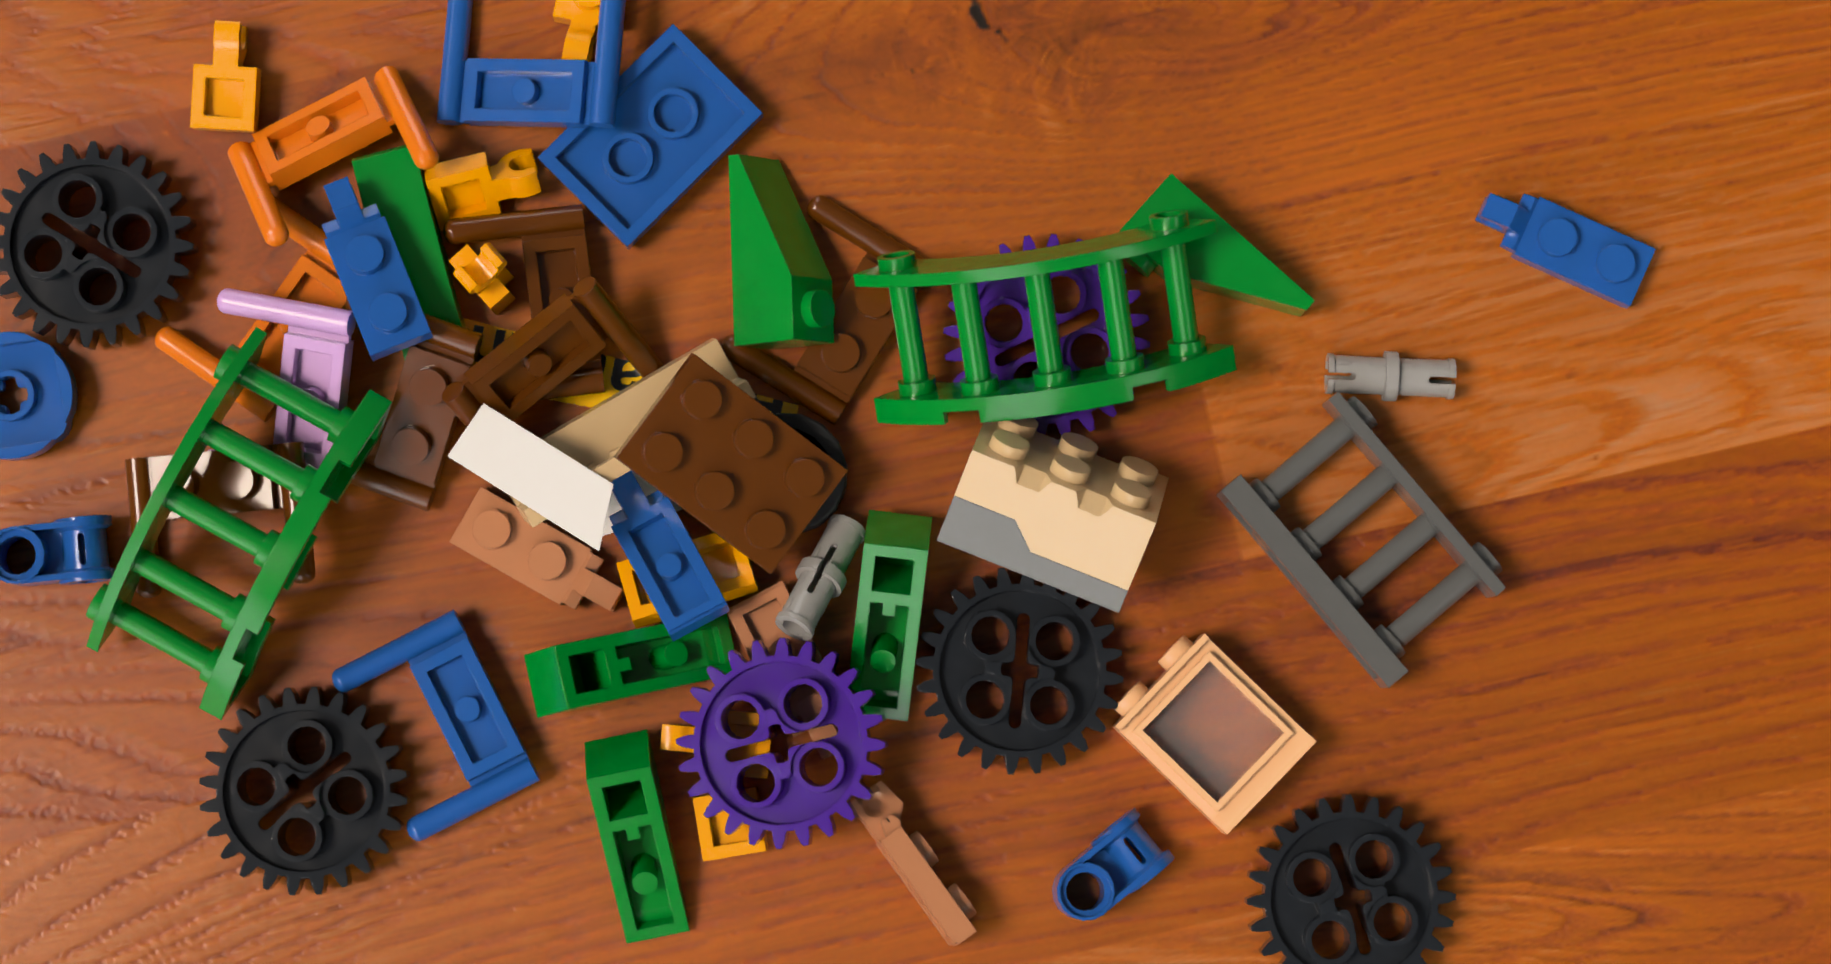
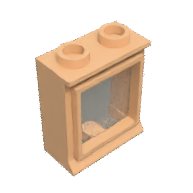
(1211, 731)

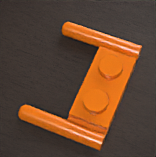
(323, 136)
(309, 281)

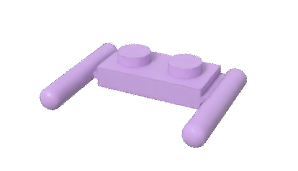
(314, 358)

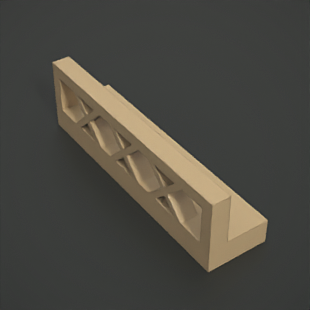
(603, 429)

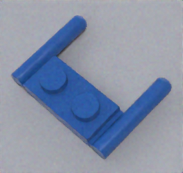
(530, 90)
(465, 710)

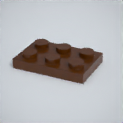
(730, 463)

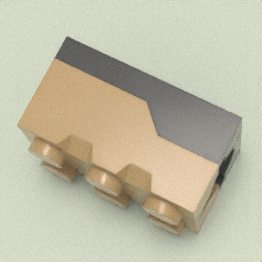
(1055, 510)

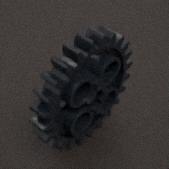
(121, 198)
(1077, 676)
(270, 745)
(1404, 880)

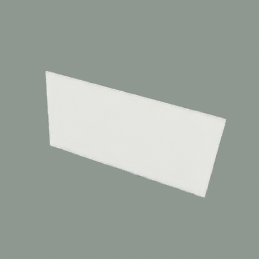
(535, 474)

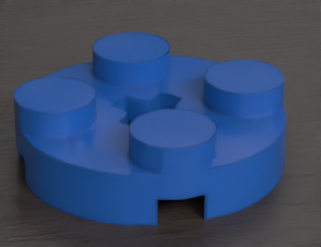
(50, 402)

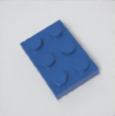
(669, 130)

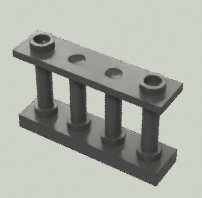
(1339, 599)

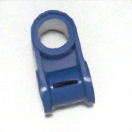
(66, 551)
(1113, 866)

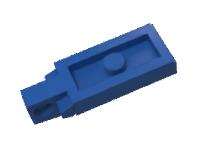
(1569, 246)
(373, 274)
(665, 559)

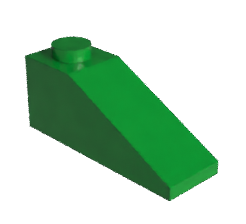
(1221, 261)
(776, 266)
(890, 609)
(624, 665)
(635, 835)

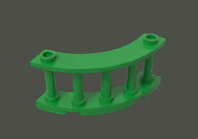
(1053, 386)
(278, 554)

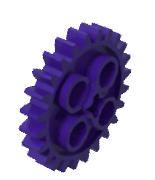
(1014, 293)
(768, 686)

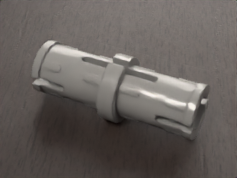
(1390, 376)
(820, 577)

